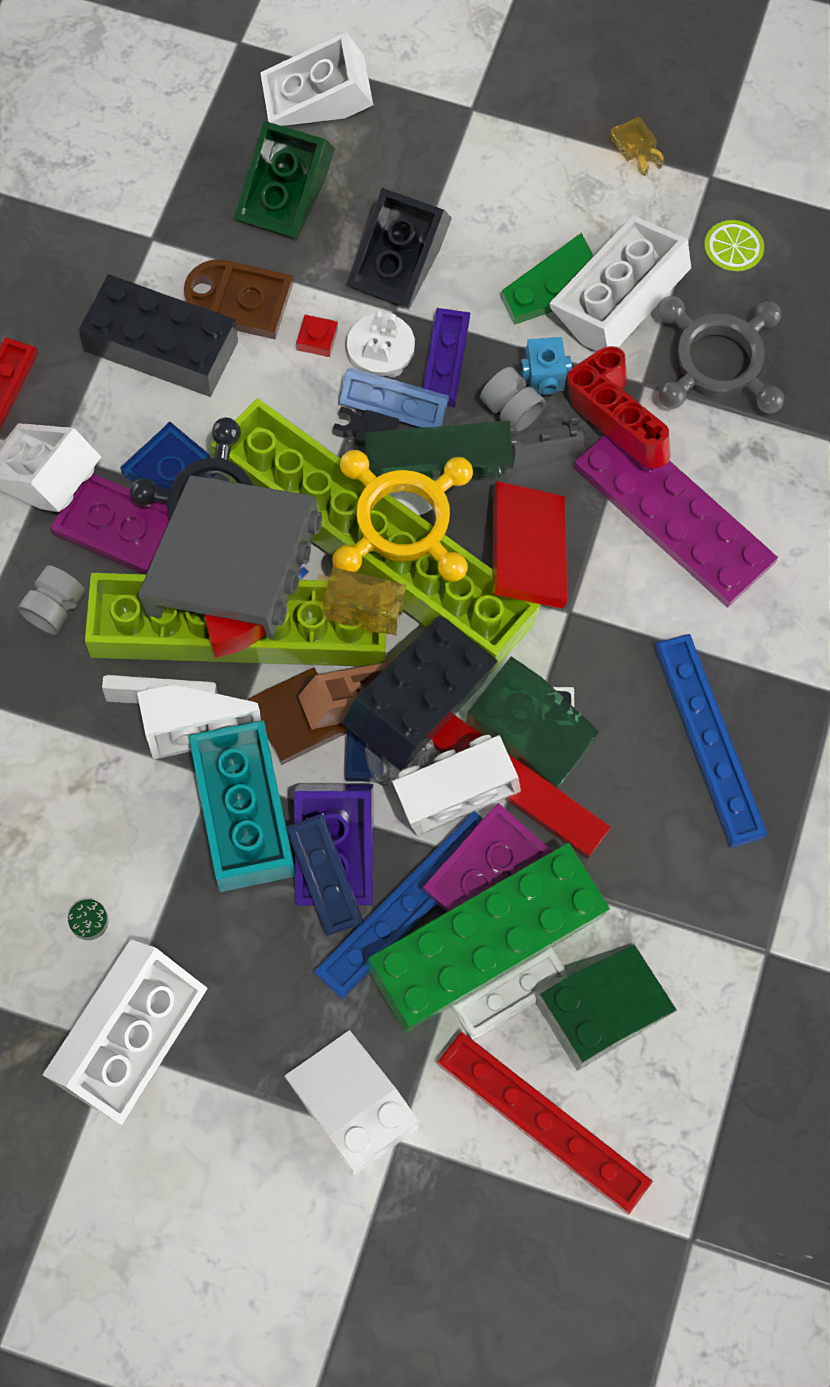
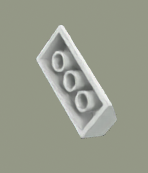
(622, 283)
(125, 1031)

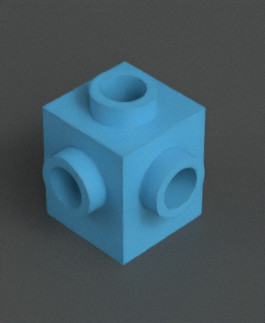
(545, 365)

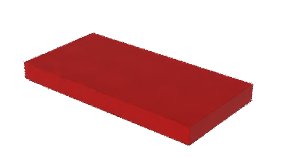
(529, 545)

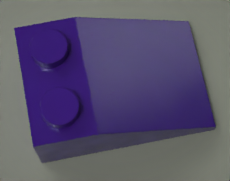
(351, 823)

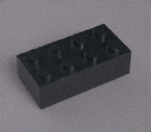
(159, 335)
(419, 692)

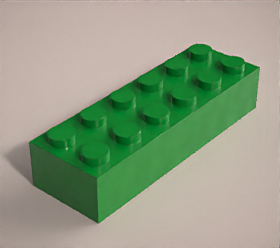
(486, 937)

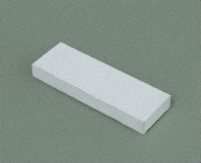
(125, 688)
(509, 994)

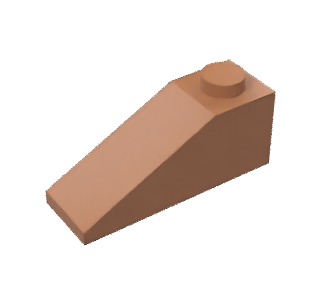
(332, 694)

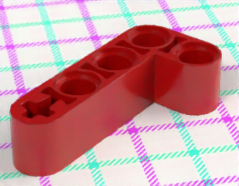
(599, 397)

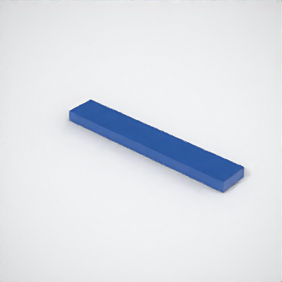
(710, 741)
(391, 920)

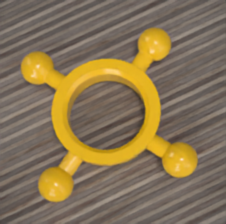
(457, 472)

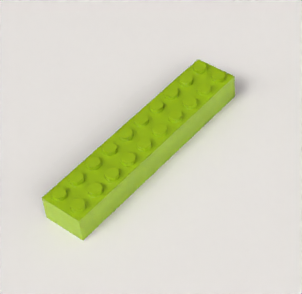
(290, 460)

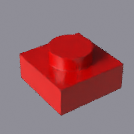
(317, 335)

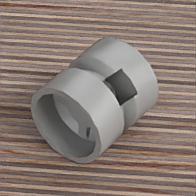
(509, 396)
(49, 603)

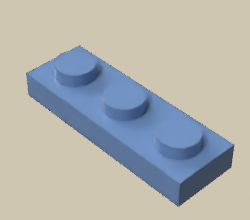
(393, 398)

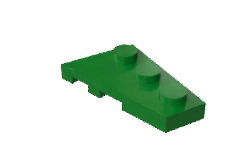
(534, 290)

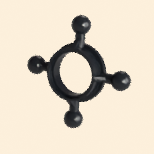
(225, 433)

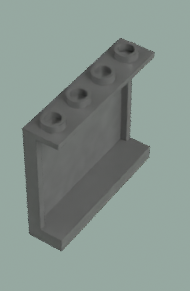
(232, 552)

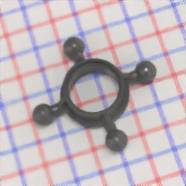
(766, 315)

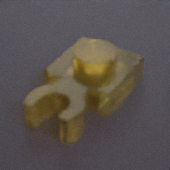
(637, 142)

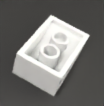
(318, 84)
(45, 465)
(178, 711)
(352, 1102)

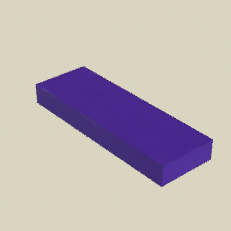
(447, 353)

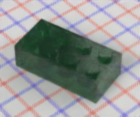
(429, 448)

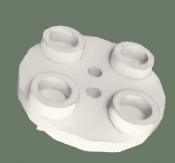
(378, 357)

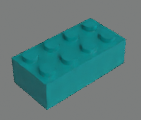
(241, 806)

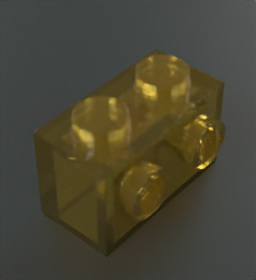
(364, 601)

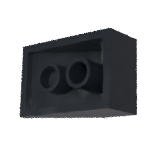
(398, 248)

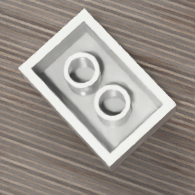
(457, 784)

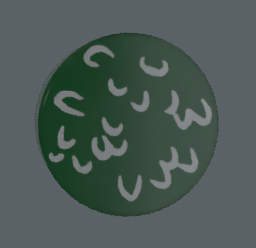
(88, 919)

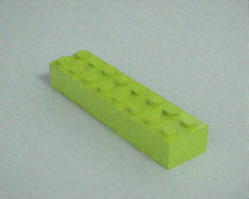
(123, 630)

